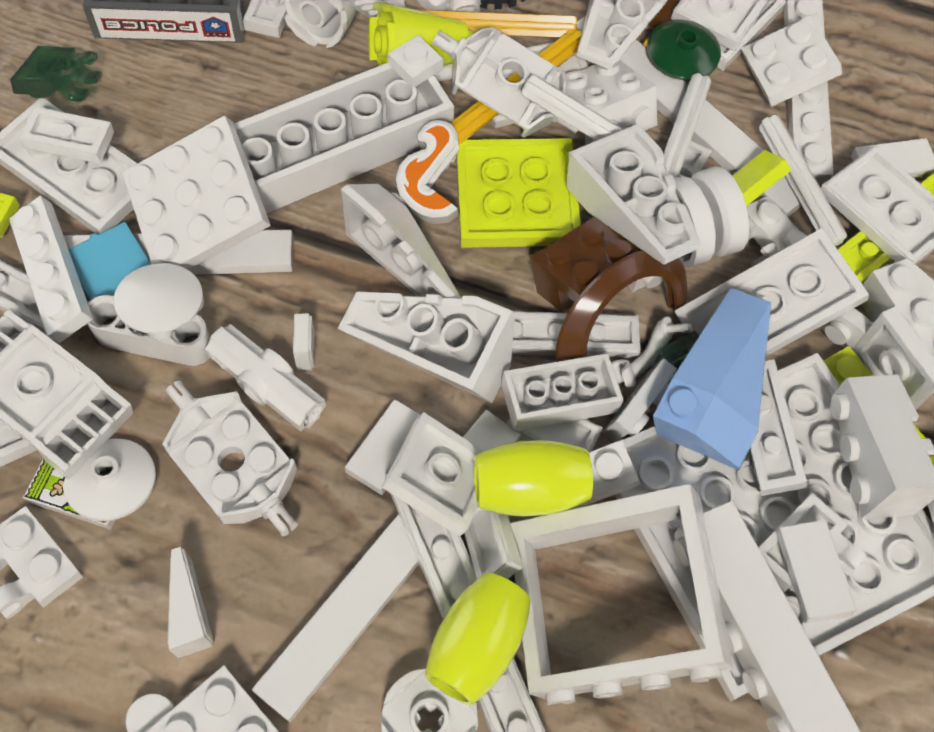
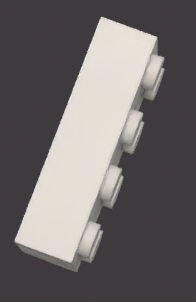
(561, 392)

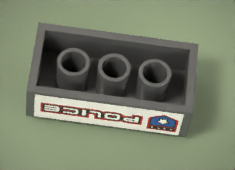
(167, 19)

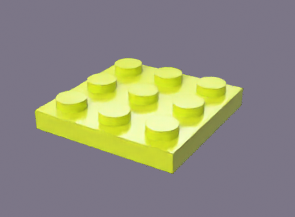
(514, 192)

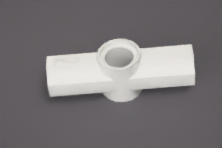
(265, 377)

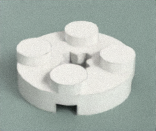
(416, 692)

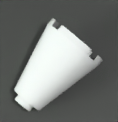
(319, 20)

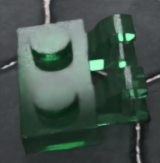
(53, 70)

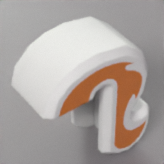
(423, 168)

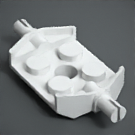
(479, 70)
(221, 426)

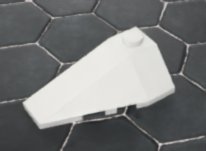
(449, 338)

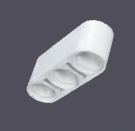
(123, 338)

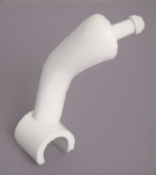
(659, 338)

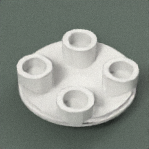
(158, 299)

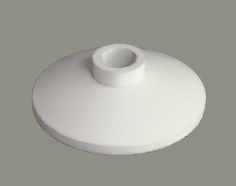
(118, 492)

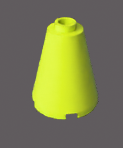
(400, 24)

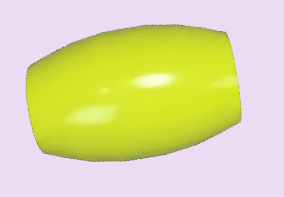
(532, 478)
(478, 638)

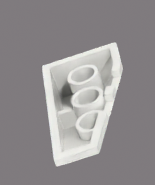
(613, 27)
(630, 191)
(391, 236)

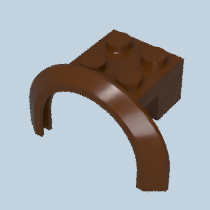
(588, 271)

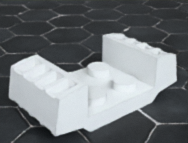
(54, 397)

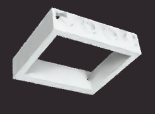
(609, 518)

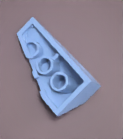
(719, 386)

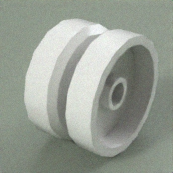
(716, 213)

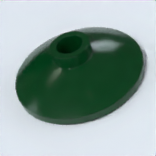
(683, 49)

